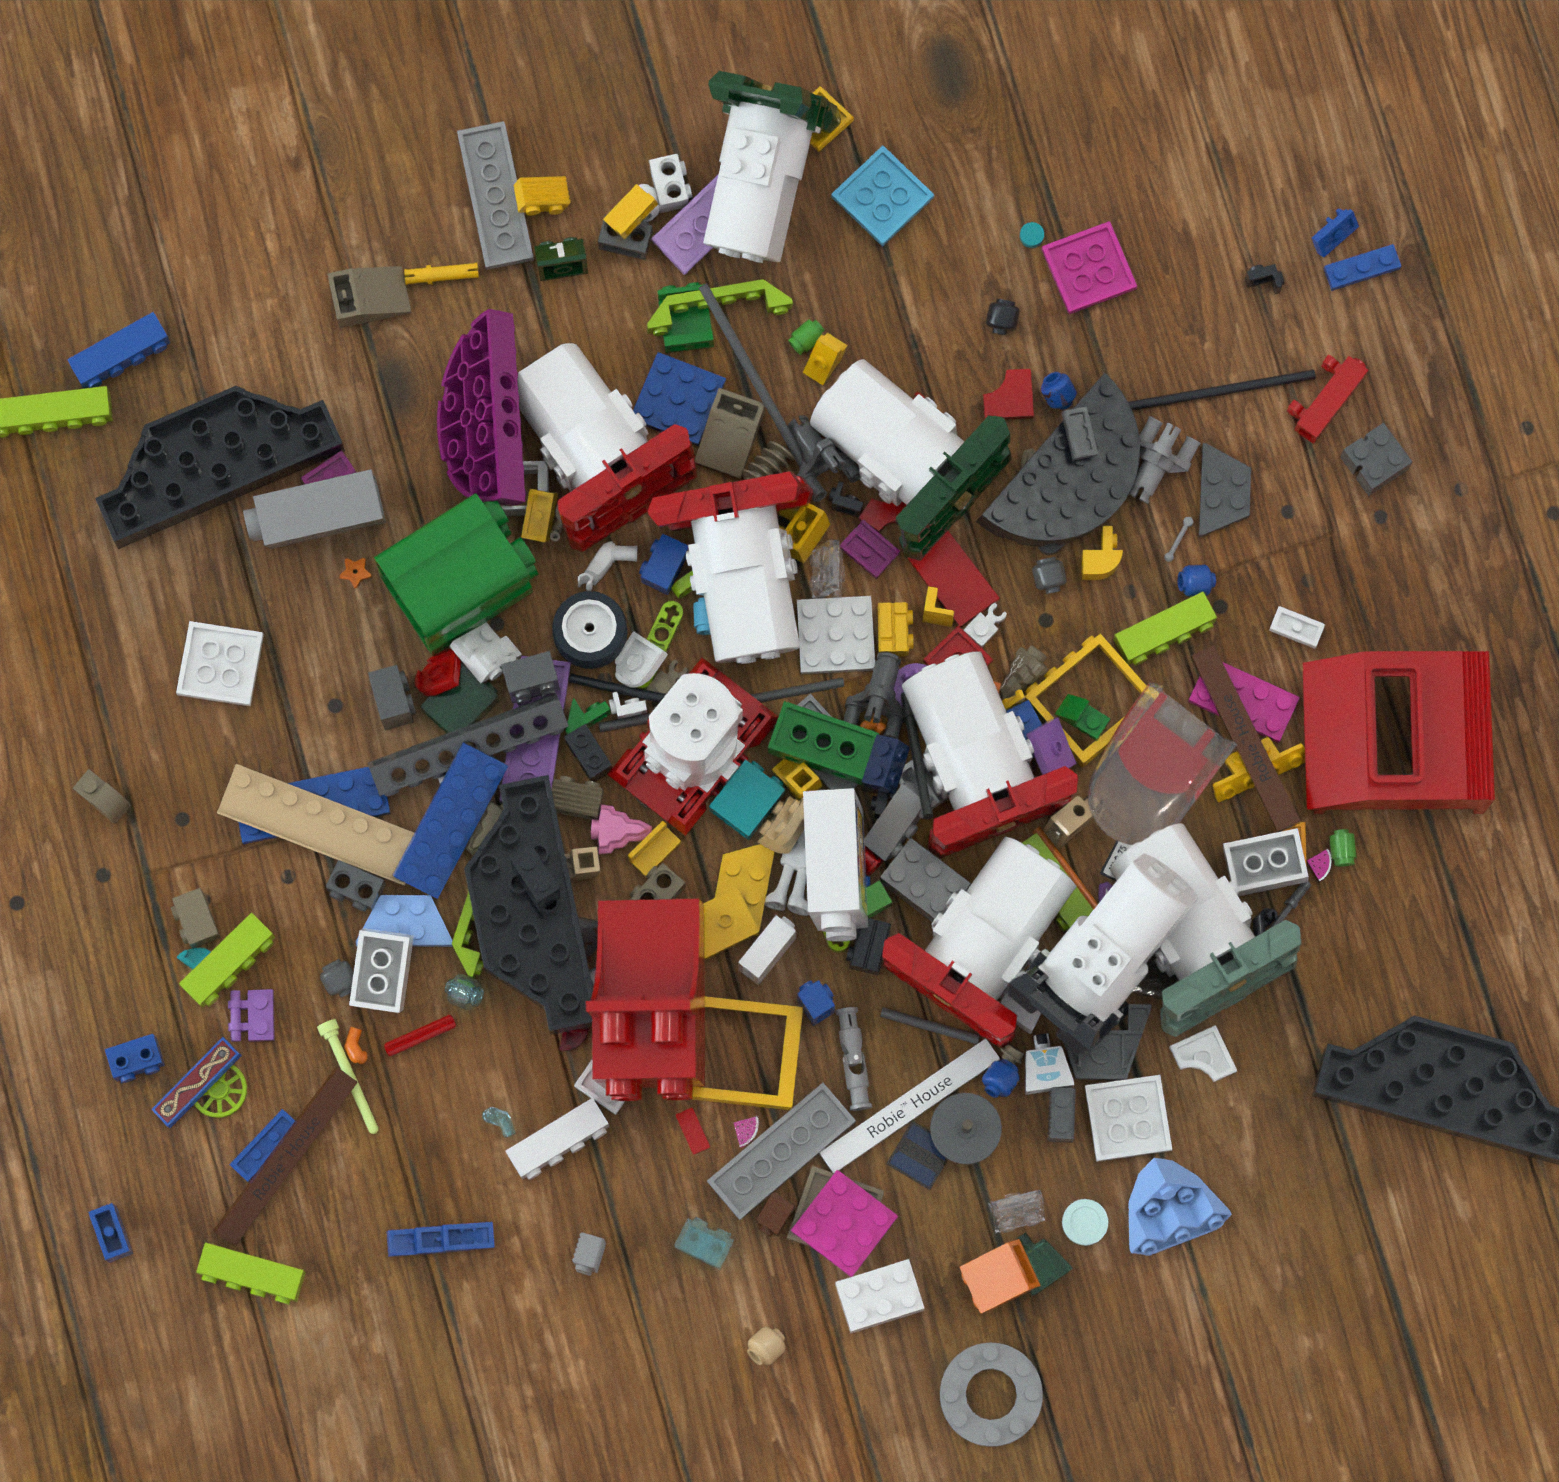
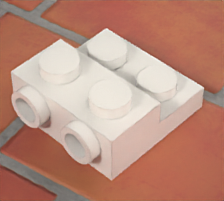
(485, 652)

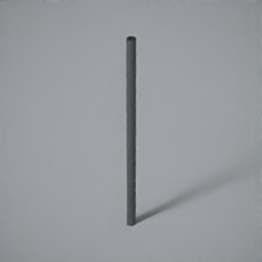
(752, 373)

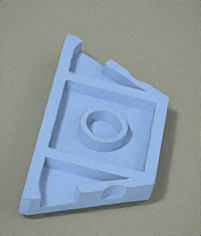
(410, 916)

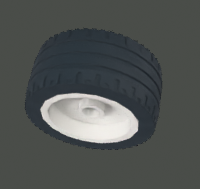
(592, 648)

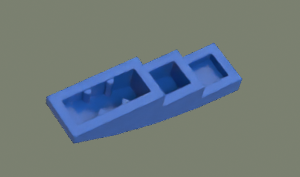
(440, 1239)

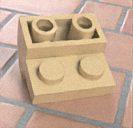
(785, 826)

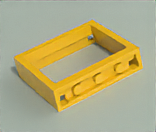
(1055, 674)

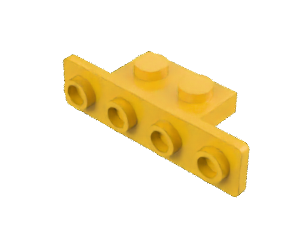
(1240, 780)

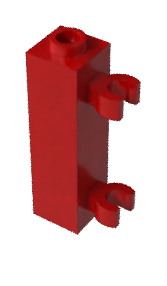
(1331, 399)

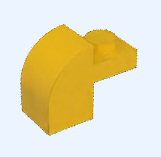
(1103, 562)
(797, 777)

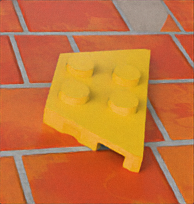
(750, 872)

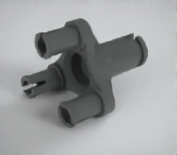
(820, 456)
(879, 697)

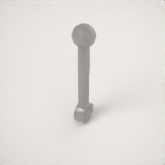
(1187, 522)

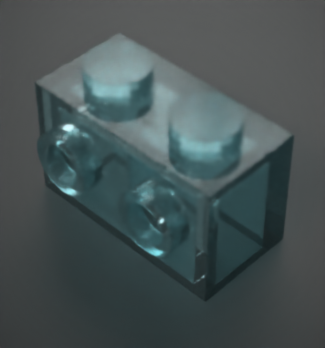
(704, 1243)

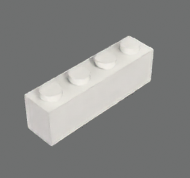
(557, 1139)

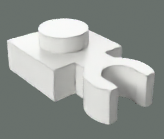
(983, 628)

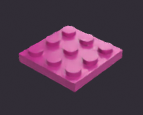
(1089, 267)
(844, 1223)

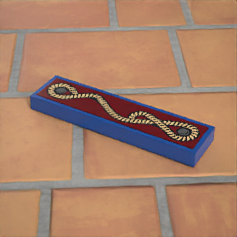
(196, 1082)

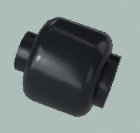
(1002, 316)

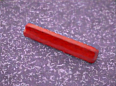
(419, 1035)

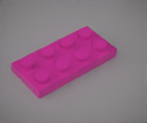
(1265, 703)

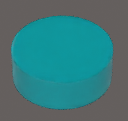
(1031, 235)

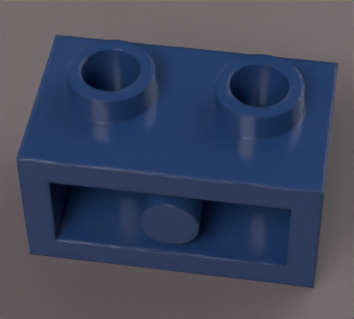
(885, 764)

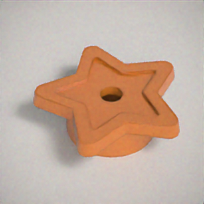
(348, 573)

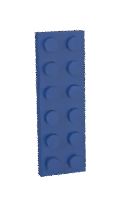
(349, 788)
(450, 820)

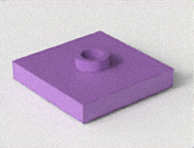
(1051, 746)

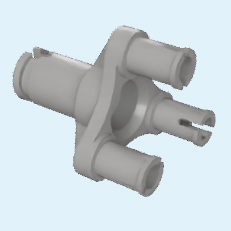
(1159, 457)

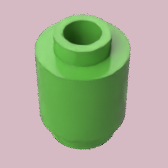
(806, 336)
(1342, 848)

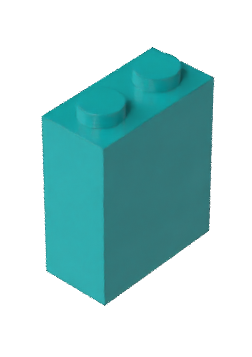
(747, 799)

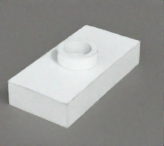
(1297, 627)

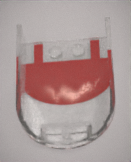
(1153, 768)

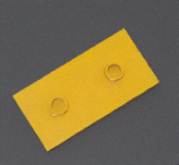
(726, 922)

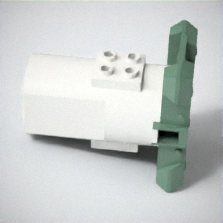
(1213, 943)

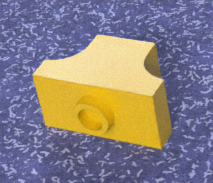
(824, 358)

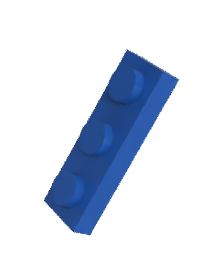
(1362, 267)
(259, 1149)

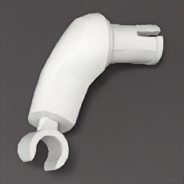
(603, 561)

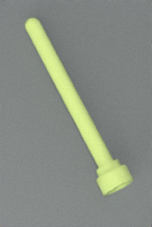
(330, 1031)

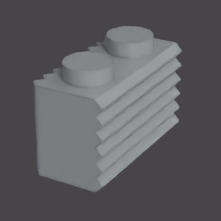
(588, 1254)

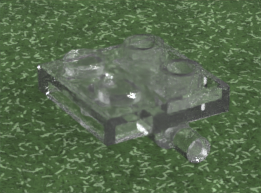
(827, 570)
(1017, 1211)

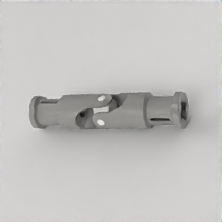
(851, 1044)

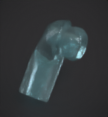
(499, 1118)

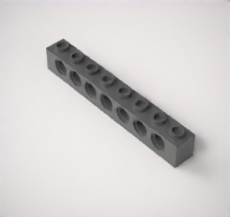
(477, 733)

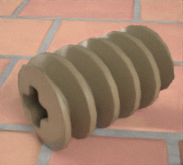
(768, 462)

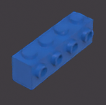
(119, 351)

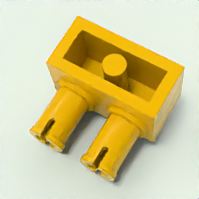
(805, 528)

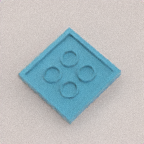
(882, 195)

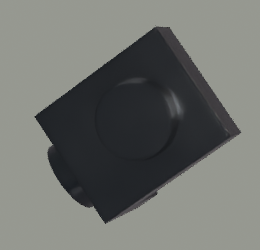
(1260, 275)

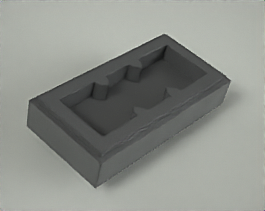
(1079, 433)

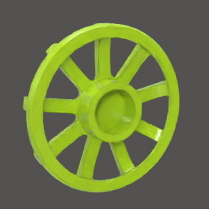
(220, 1091)

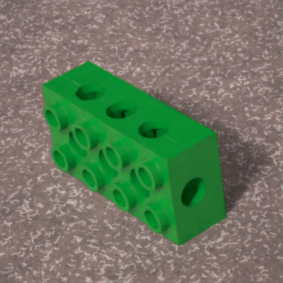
(818, 727)

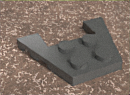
(1114, 1054)

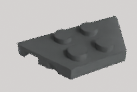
(1223, 490)

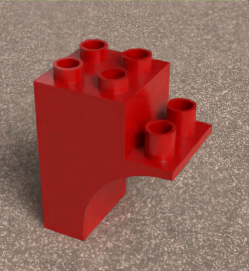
(649, 998)

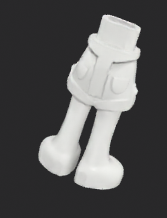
(791, 862)

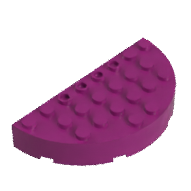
(481, 413)

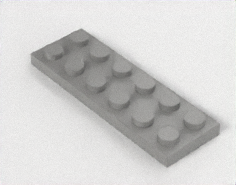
(491, 188)
(781, 1151)

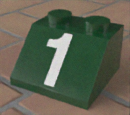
(561, 259)

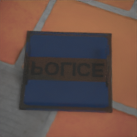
(918, 1156)

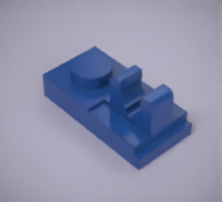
(1335, 231)

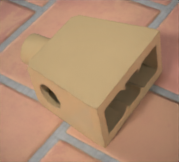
(1068, 821)

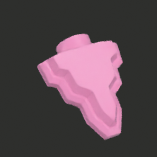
(616, 830)

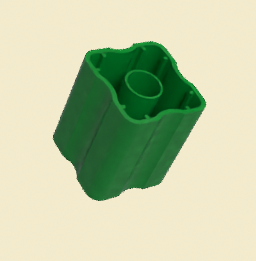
(457, 572)

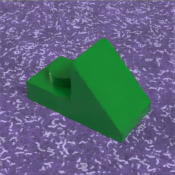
(594, 714)
(1082, 716)

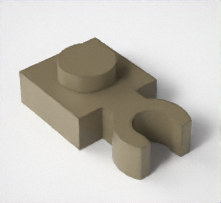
(664, 682)

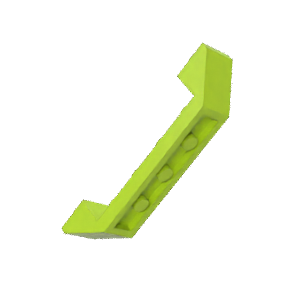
(775, 302)
(469, 958)

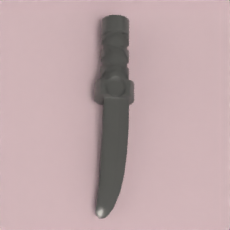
(1292, 902)

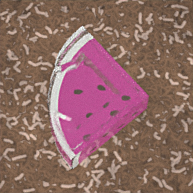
(746, 1130)

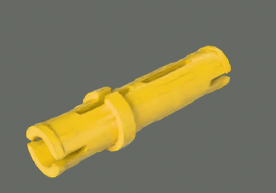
(441, 273)

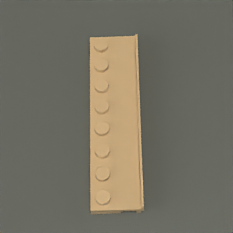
(314, 822)

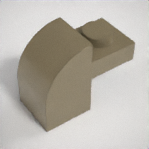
(102, 796)

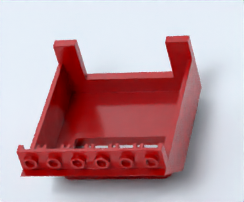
(1447, 732)

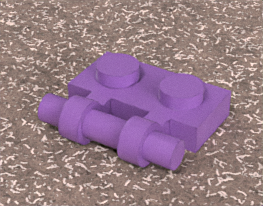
(260, 1015)

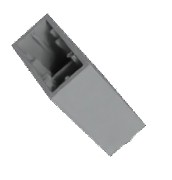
(315, 510)

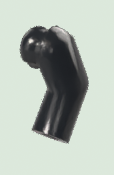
(1263, 920)

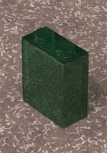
(461, 704)

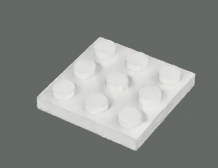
(836, 635)
(220, 663)
(1128, 1118)

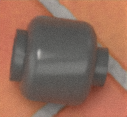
(1049, 575)
(337, 978)

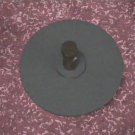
(965, 1128)

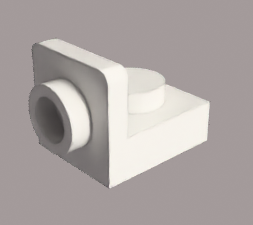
(631, 708)

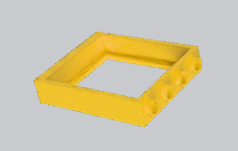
(789, 1058)

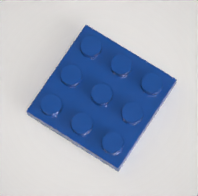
(678, 396)

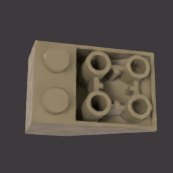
(368, 294)
(730, 433)

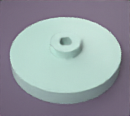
(1085, 1222)

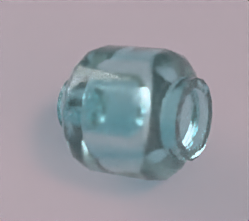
(464, 992)

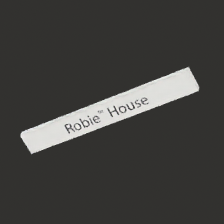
(909, 1106)

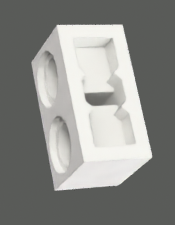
(667, 183)

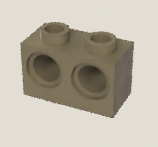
(651, 888)

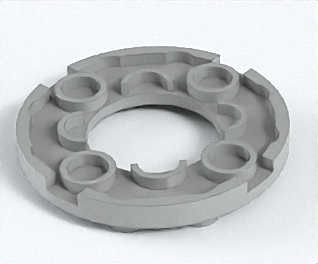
(981, 1430)

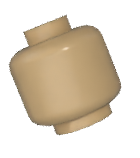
(766, 1346)

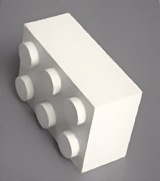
(1266, 862)
(381, 970)
(879, 1296)

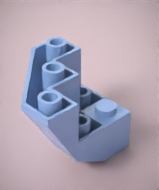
(1171, 1208)

